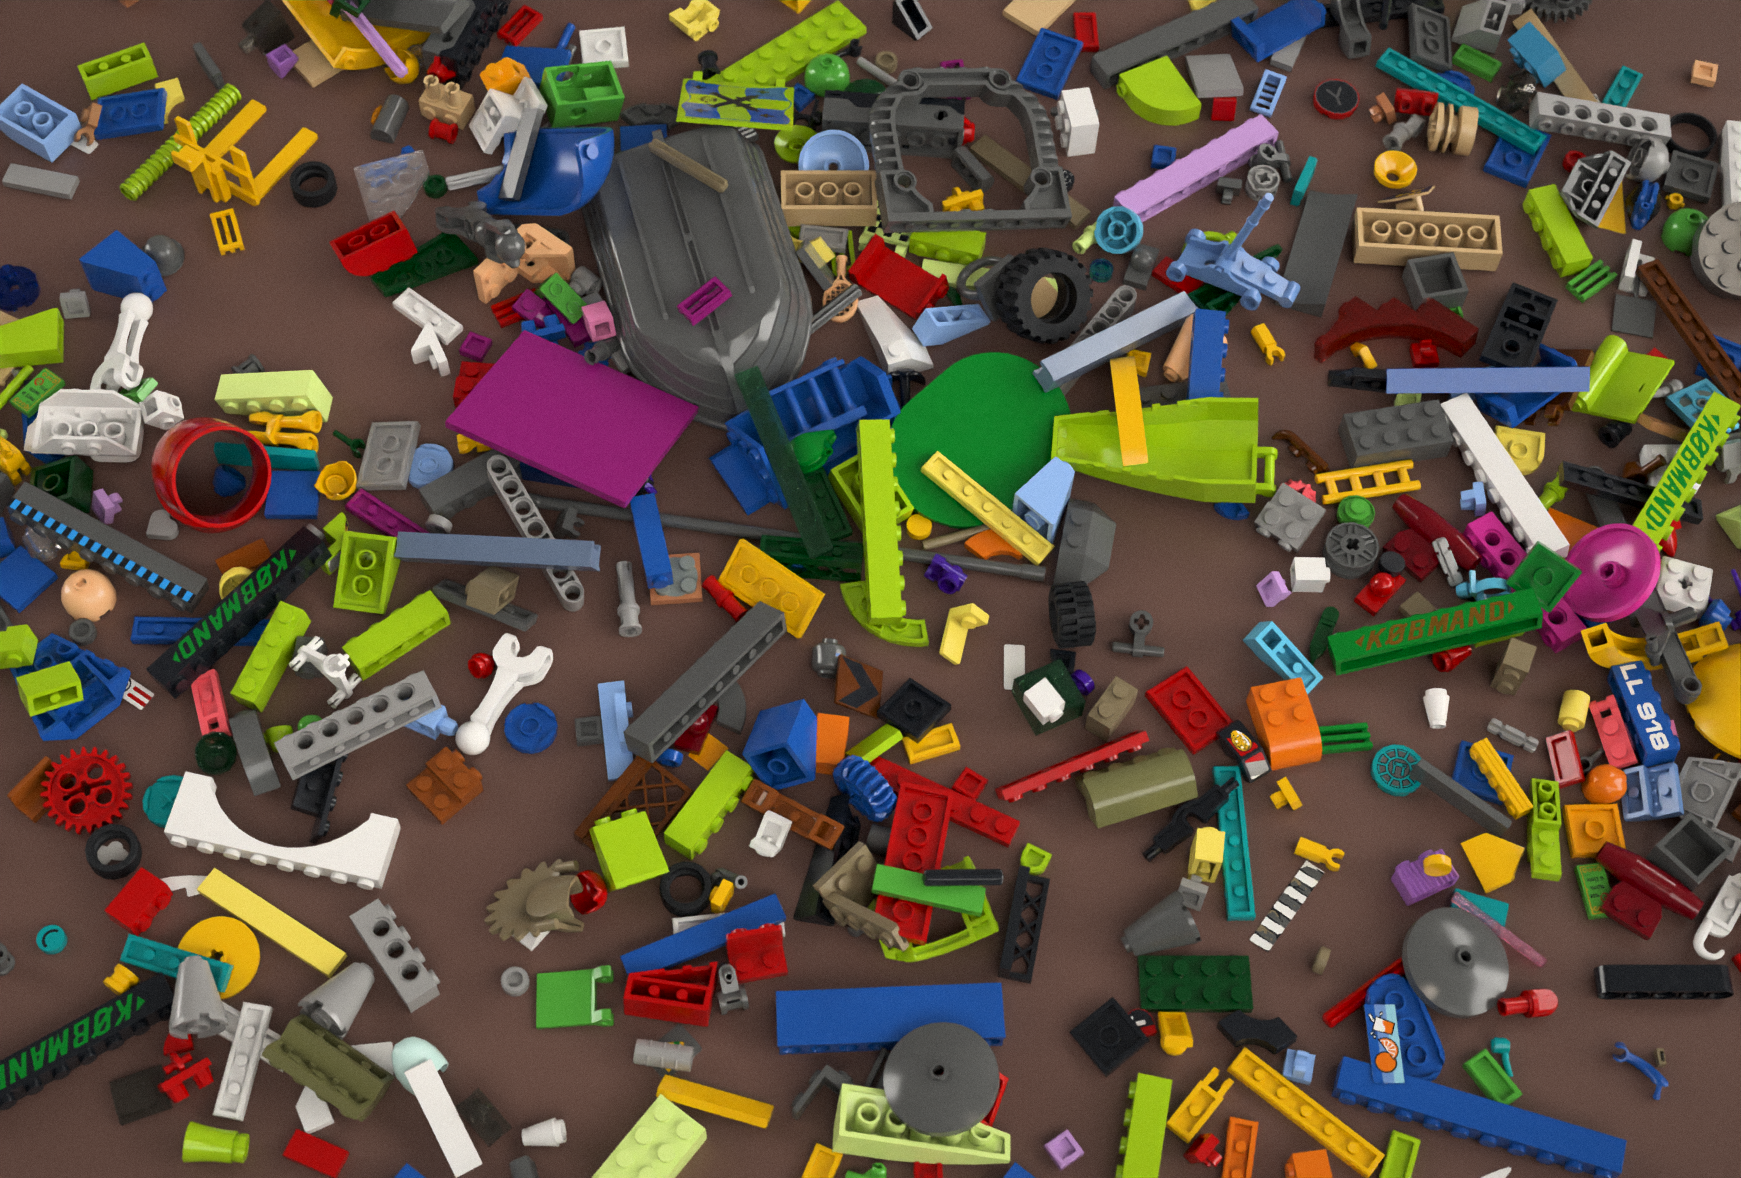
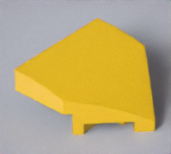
(1493, 860)

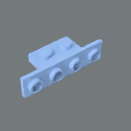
(615, 721)

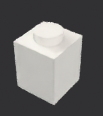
(1309, 574)
(1044, 702)

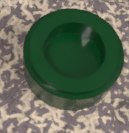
(435, 186)

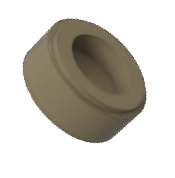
(886, 61)
(1321, 960)

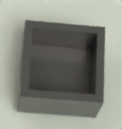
(1435, 278)
(1689, 852)

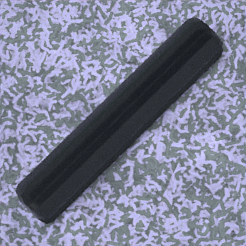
(963, 877)

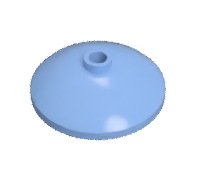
(833, 148)

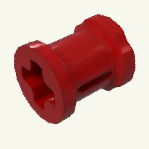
(443, 131)

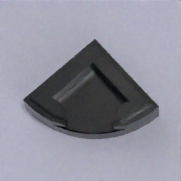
(1067, 657)

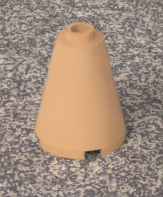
(1177, 362)

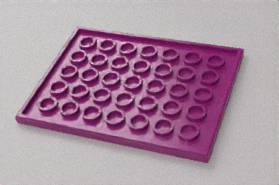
(573, 418)

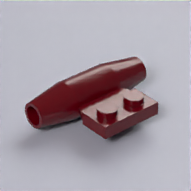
(1416, 542)
(1642, 892)

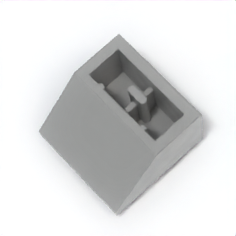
(1481, 24)

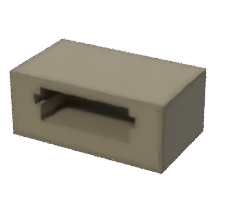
(1660, 1057)

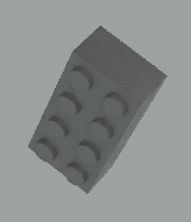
(1395, 434)

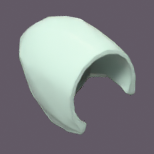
(411, 1053)

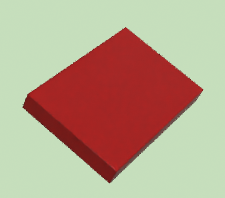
(1188, 709)

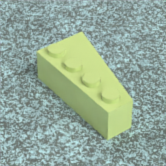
(274, 392)

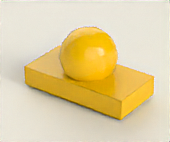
(1174, 1032)

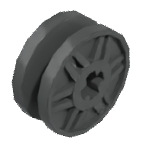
(1350, 550)

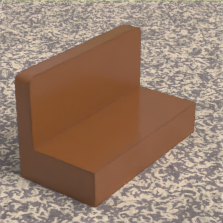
(26, 793)

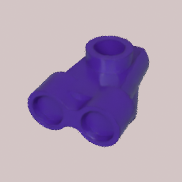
(949, 576)

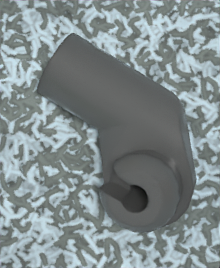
(738, 881)

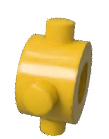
(1674, 201)

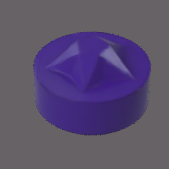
(1083, 682)

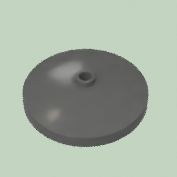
(1455, 963)
(945, 1102)

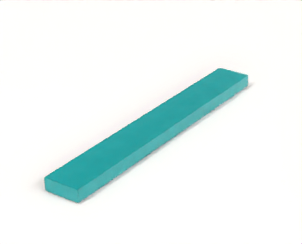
(1449, 93)

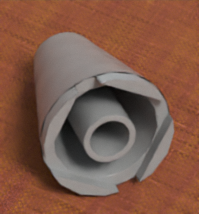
(339, 999)
(196, 1001)

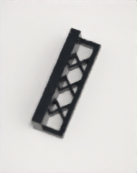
(1013, 925)

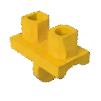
(964, 200)

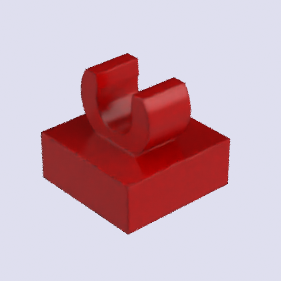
(1424, 354)
(1203, 1150)

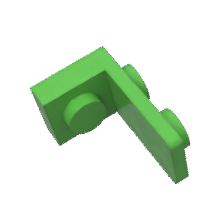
(562, 297)

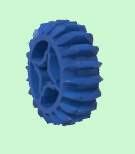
(866, 787)

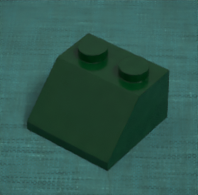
(66, 480)

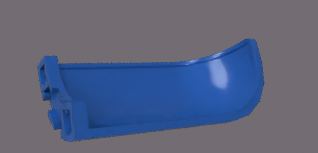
(562, 173)

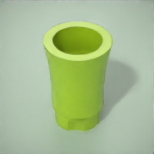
(214, 1144)

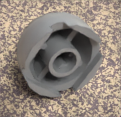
(1648, 159)

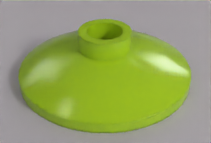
(790, 143)

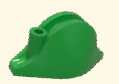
(813, 449)

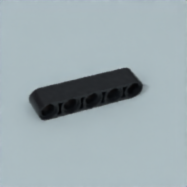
(1663, 982)

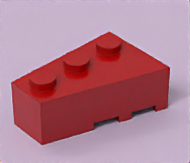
(672, 995)

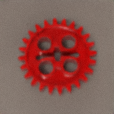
(79, 767)

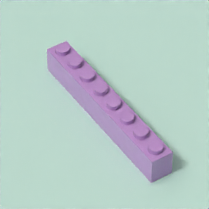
(1197, 169)

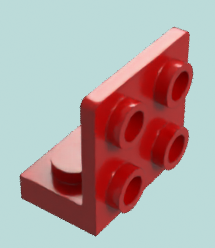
(757, 953)

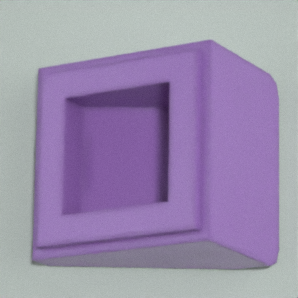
(281, 60)

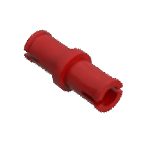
(724, 598)

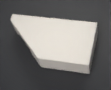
(313, 1111)

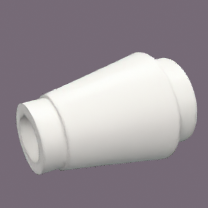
(1436, 706)
(546, 1133)

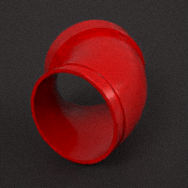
(165, 464)

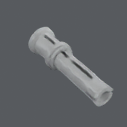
(628, 608)

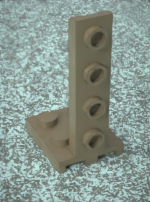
(848, 889)

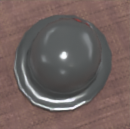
(166, 253)

